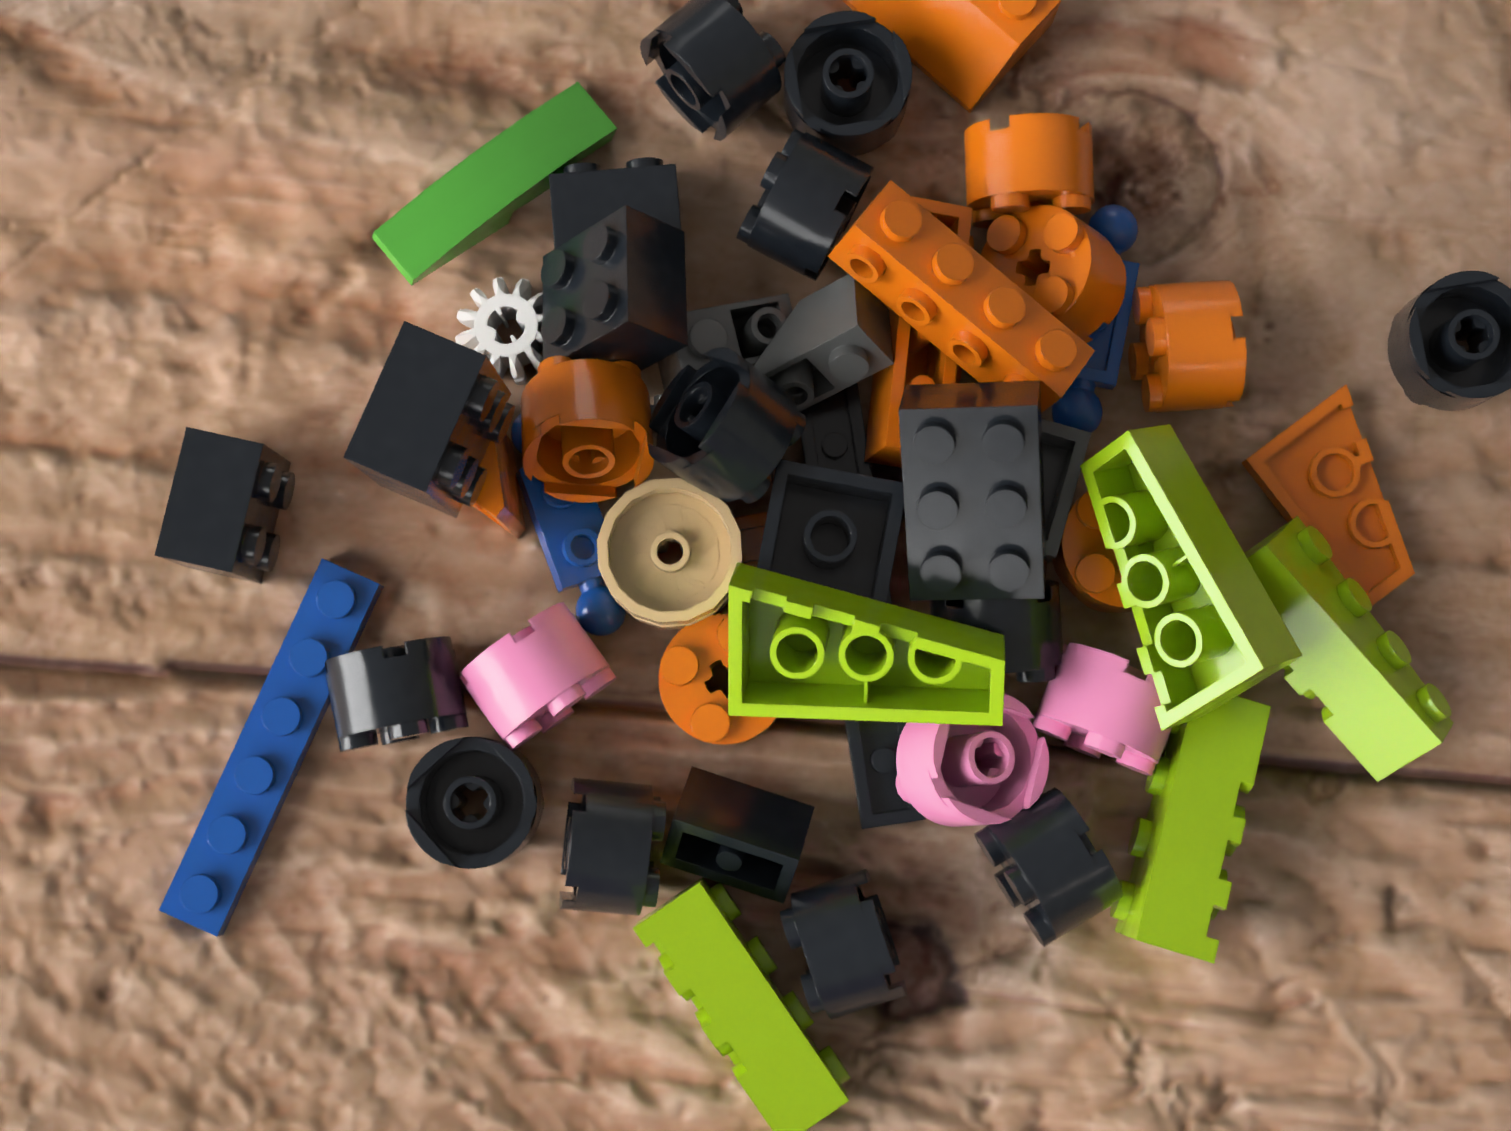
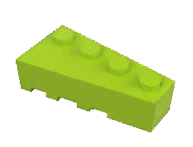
(1185, 577)
(855, 658)
(1348, 659)
(1190, 829)
(743, 1007)

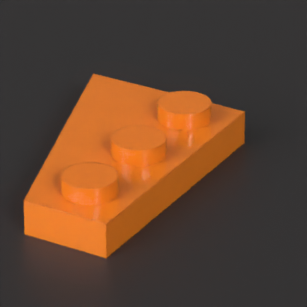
(1327, 480)

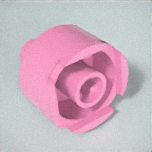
(536, 675)
(1103, 708)
(973, 771)

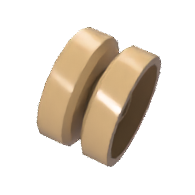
(642, 527)

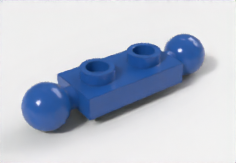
(1079, 404)
(569, 543)

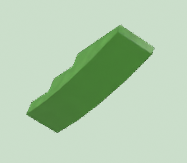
(493, 183)

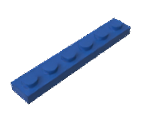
(269, 750)

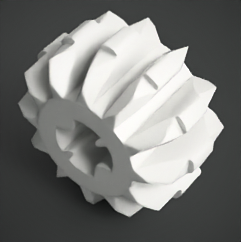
(496, 311)

